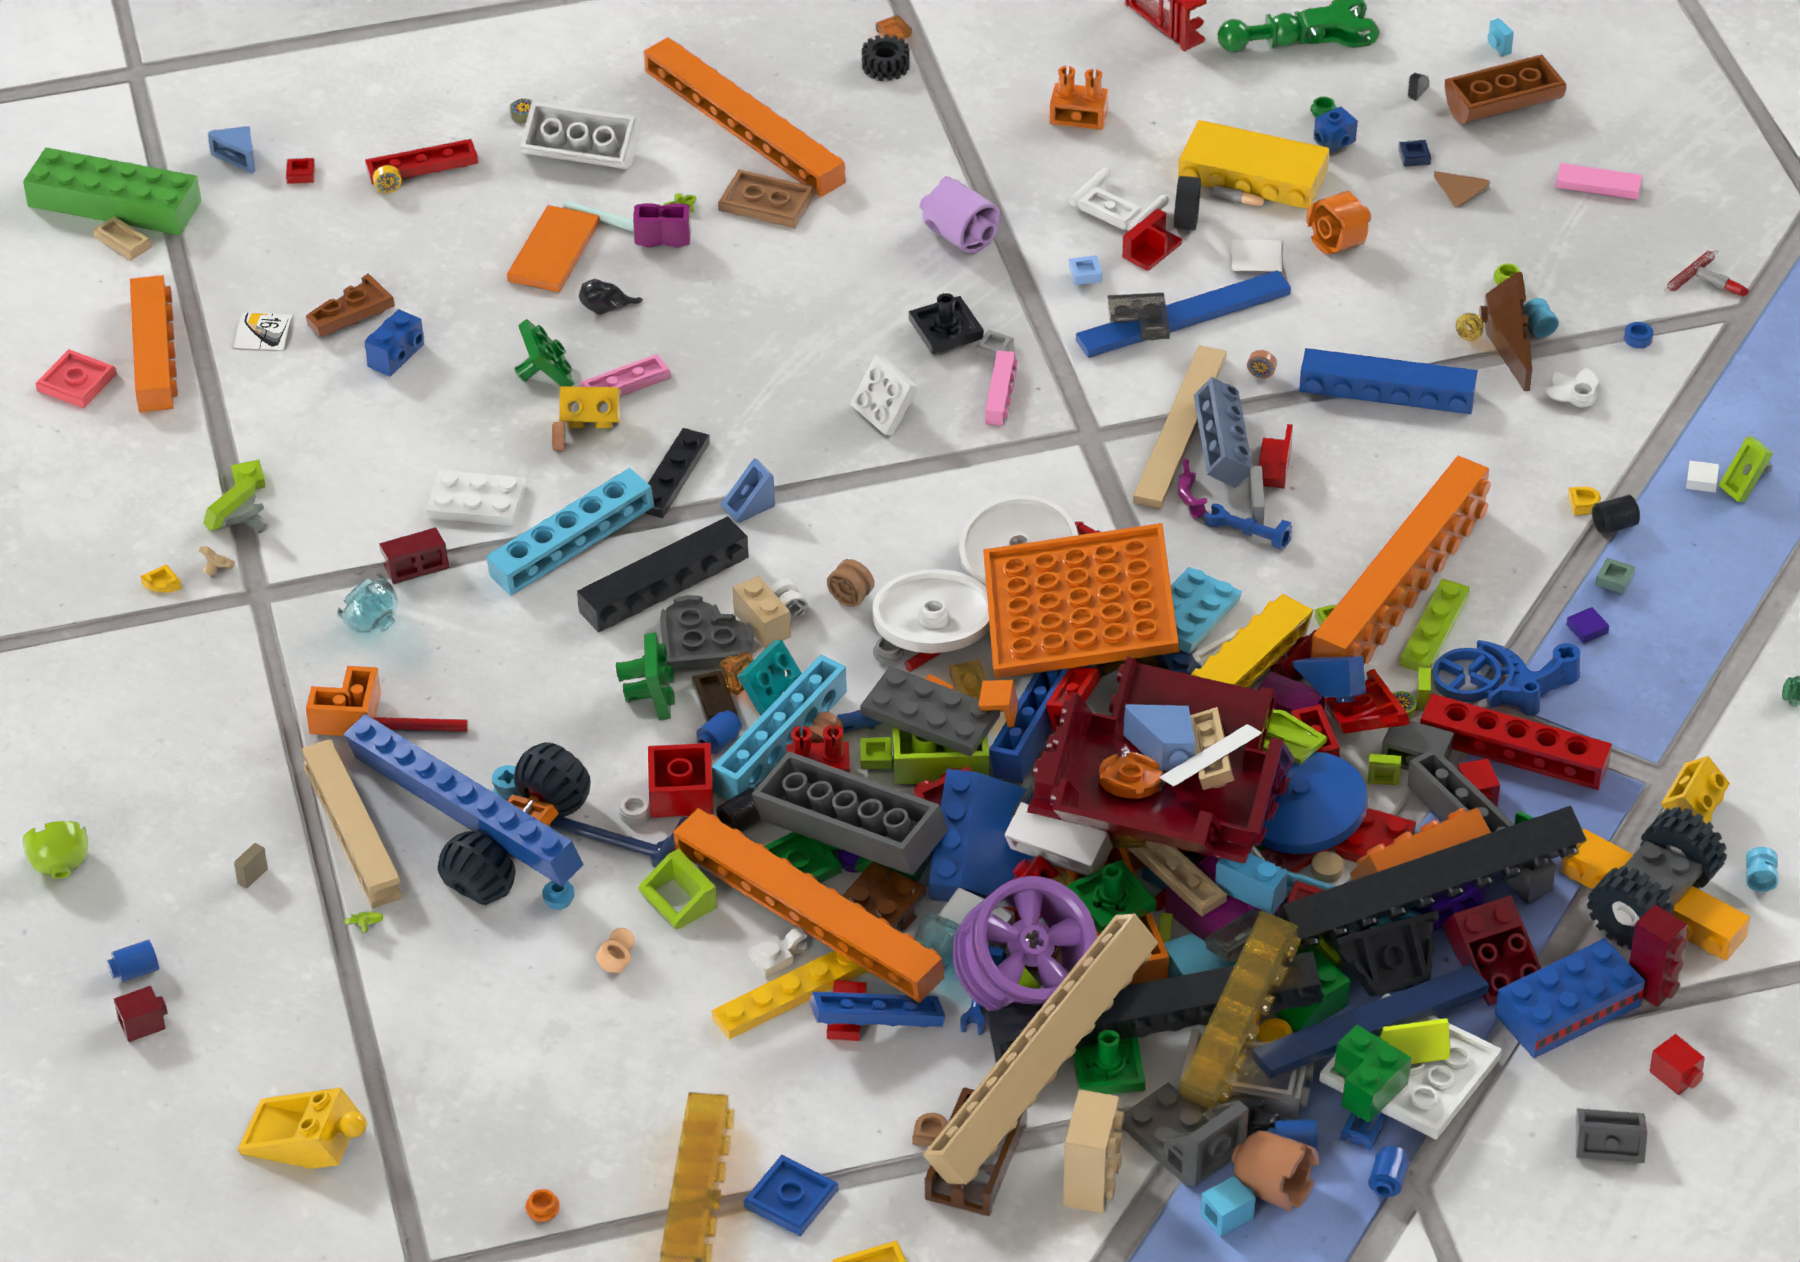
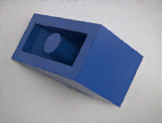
(1334, 676)

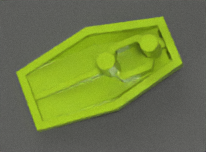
(1297, 735)

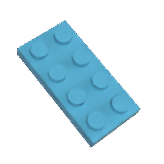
(1200, 605)

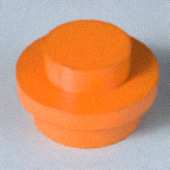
(542, 1205)

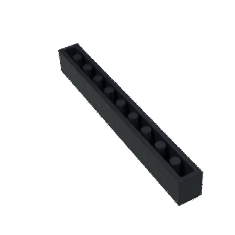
(1434, 876)
(1165, 1004)

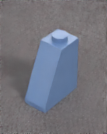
(1161, 733)

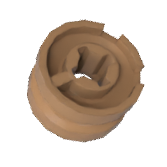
(850, 582)

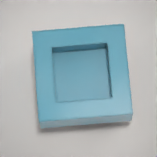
(1500, 37)

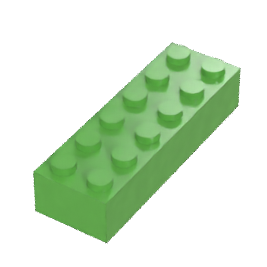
(110, 188)

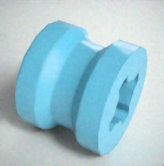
(504, 783)

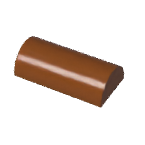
(1503, 89)

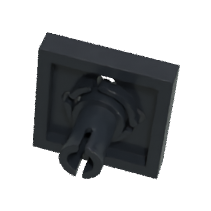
(946, 318)

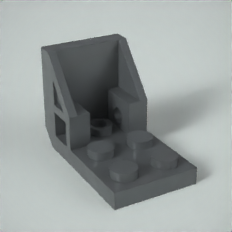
(1185, 1138)

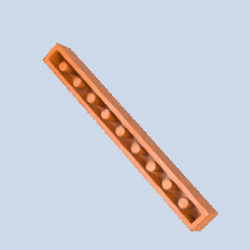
(744, 116)
(810, 905)

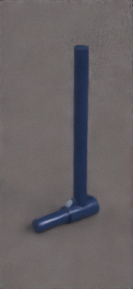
(656, 852)

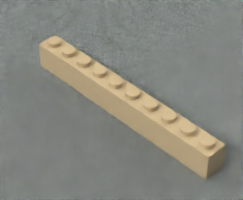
(1040, 1050)

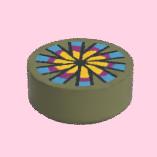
(520, 109)

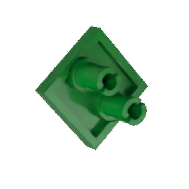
(656, 673)

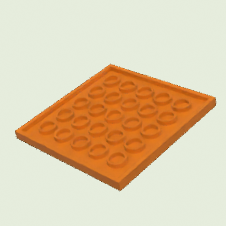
(1079, 601)

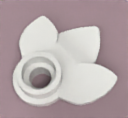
(1577, 390)

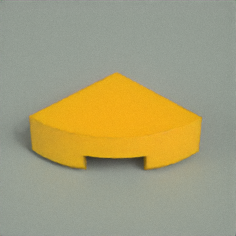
(161, 580)

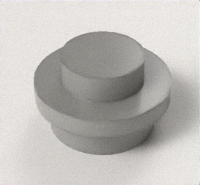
(887, 652)

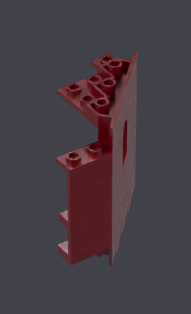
(1184, 816)

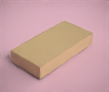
(122, 238)

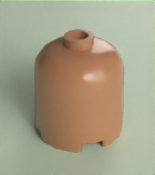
(1275, 1168)

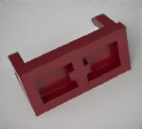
(414, 555)

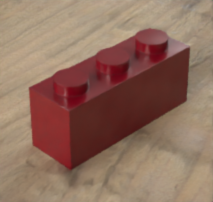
(1658, 953)

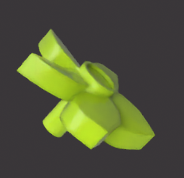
(687, 200)
(363, 918)

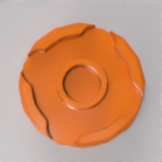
(1130, 776)

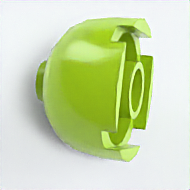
(57, 848)

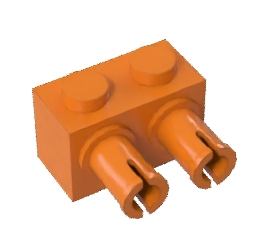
(1079, 104)

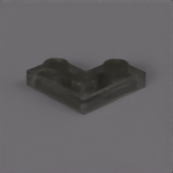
(1145, 308)

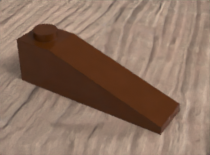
(1508, 326)

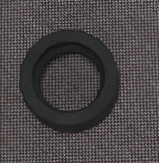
(1187, 203)

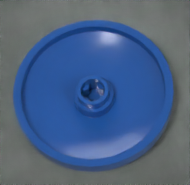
(1319, 806)

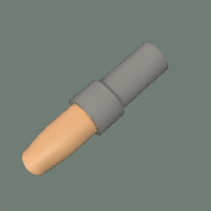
(1237, 196)

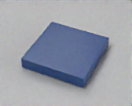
(791, 1195)

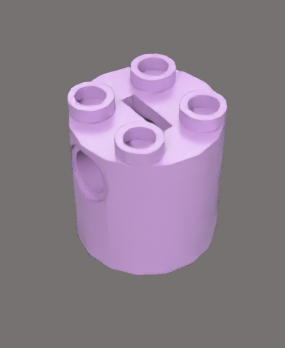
(960, 215)

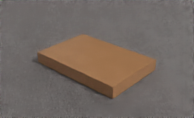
(766, 198)

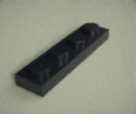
(676, 469)

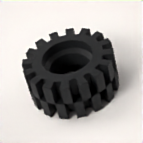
(885, 57)

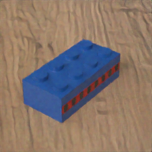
(1569, 998)

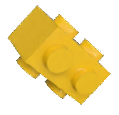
(590, 402)
(1698, 788)

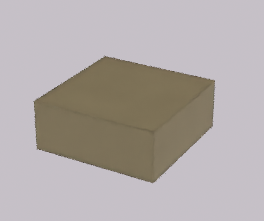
(250, 865)

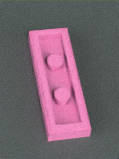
(1598, 181)
(632, 376)

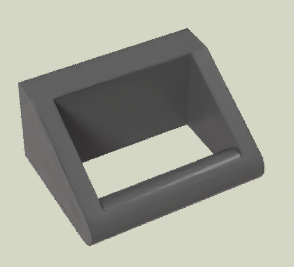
(1611, 1135)

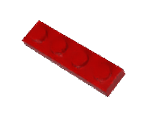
(426, 159)

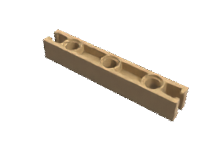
(351, 823)

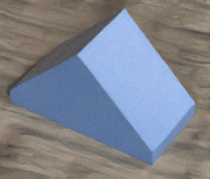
(233, 146)
(751, 493)

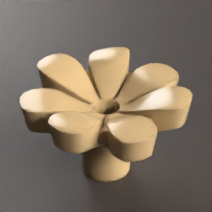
(214, 561)

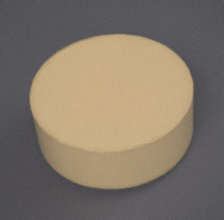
(1327, 866)

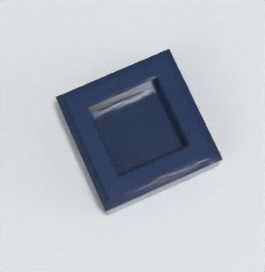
(1414, 153)

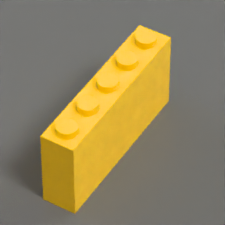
(1255, 163)

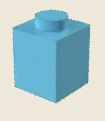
(1228, 1205)

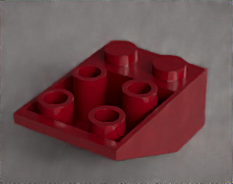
(1493, 943)

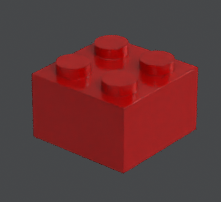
(680, 779)

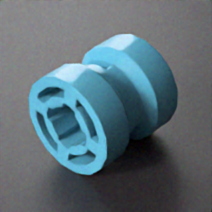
(1540, 318)
(1762, 869)

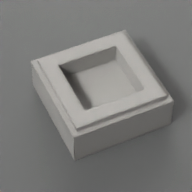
(992, 342)

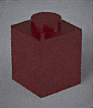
(140, 1013)

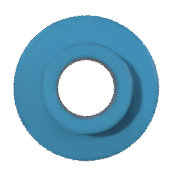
(557, 896)

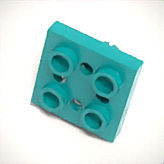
(764, 685)

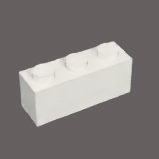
(1058, 841)

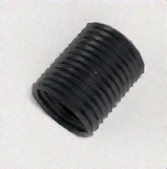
(1616, 514)
(739, 811)

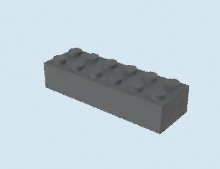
(850, 812)

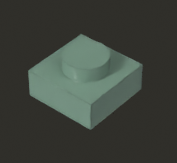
(1615, 575)

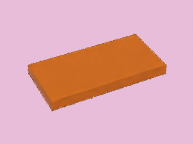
(553, 248)

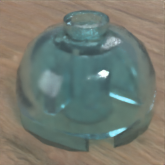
(370, 606)
(938, 937)

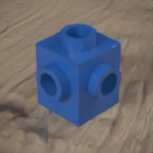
(1335, 129)

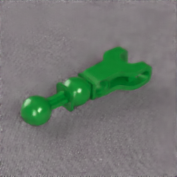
(1310, 25)

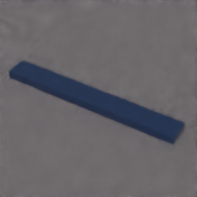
(1397, 1009)

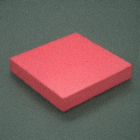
(76, 378)

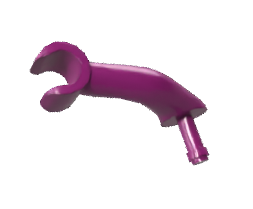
(1186, 481)

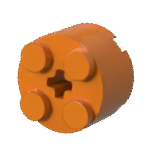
(1338, 222)

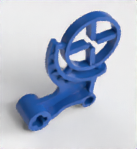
(1522, 686)

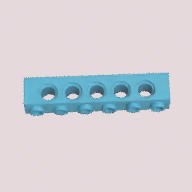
(570, 531)
(765, 741)

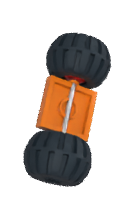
(551, 787)

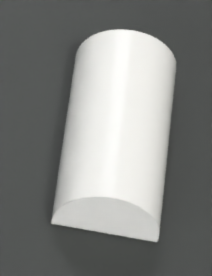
(580, 135)

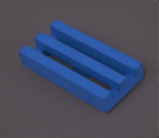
(1360, 1137)

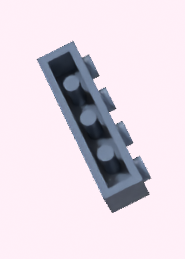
(1223, 432)

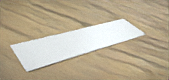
(1210, 755)

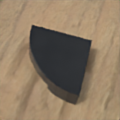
(1417, 85)

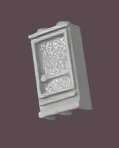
(1282, 1093)

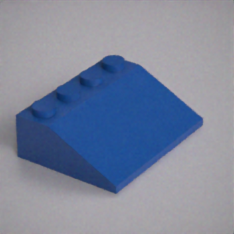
(975, 847)

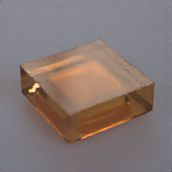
(894, 26)

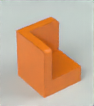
(999, 696)

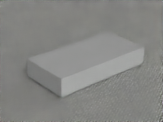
(1256, 494)

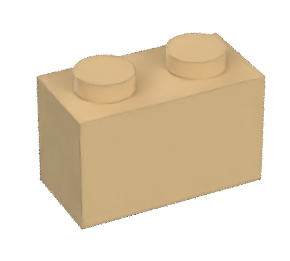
(763, 610)

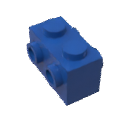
(394, 342)

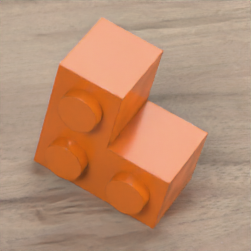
(337, 709)

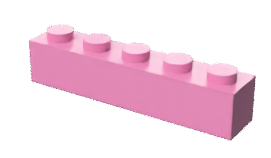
(1000, 388)

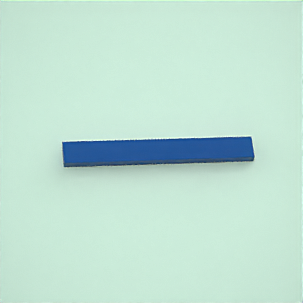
(1189, 312)

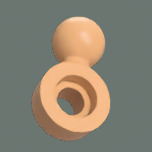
(614, 953)

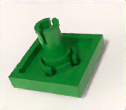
(543, 355)
(1107, 889)
(1109, 1061)

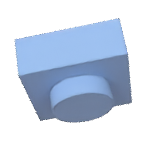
(1085, 270)

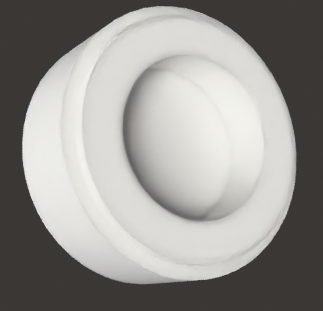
(634, 809)

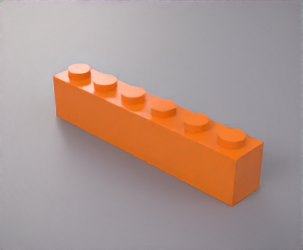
(152, 343)

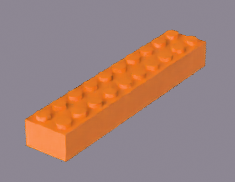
(1406, 564)

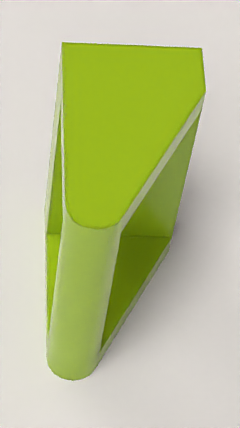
(690, 879)

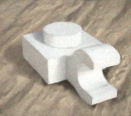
(777, 955)

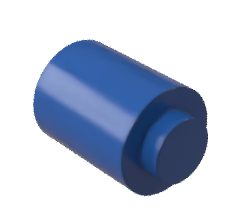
(133, 961)
(1298, 1130)

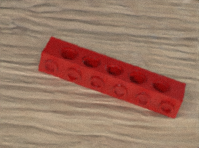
(1520, 742)

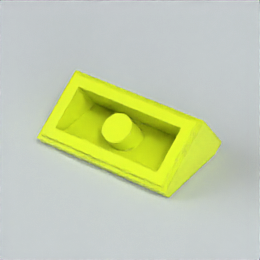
(1420, 1040)

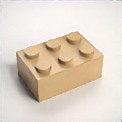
(1092, 1151)

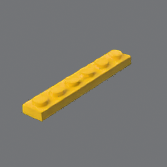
(784, 993)

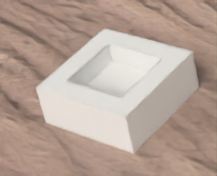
(1702, 476)

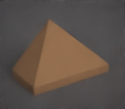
(1460, 187)

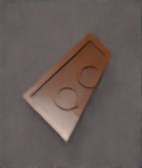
(355, 305)

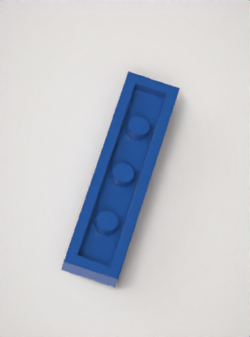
(876, 1009)

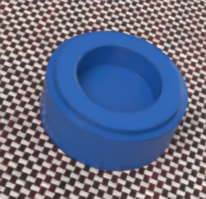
(1638, 335)

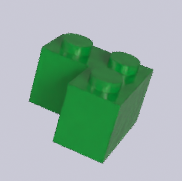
(1372, 1072)

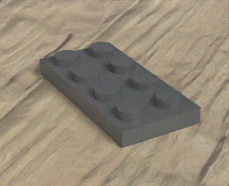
(929, 711)

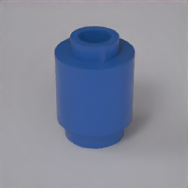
(719, 730)
(1388, 1171)

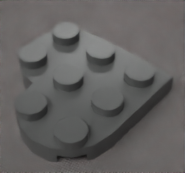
(700, 635)

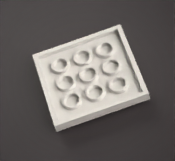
(1437, 1087)

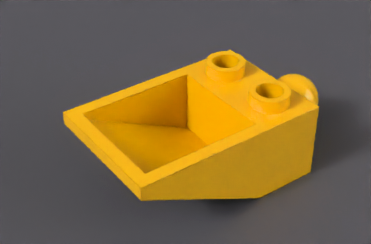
(303, 1128)

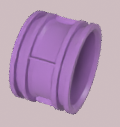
(1033, 896)

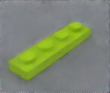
(1435, 625)

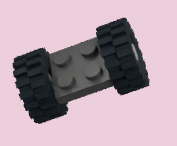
(1672, 857)

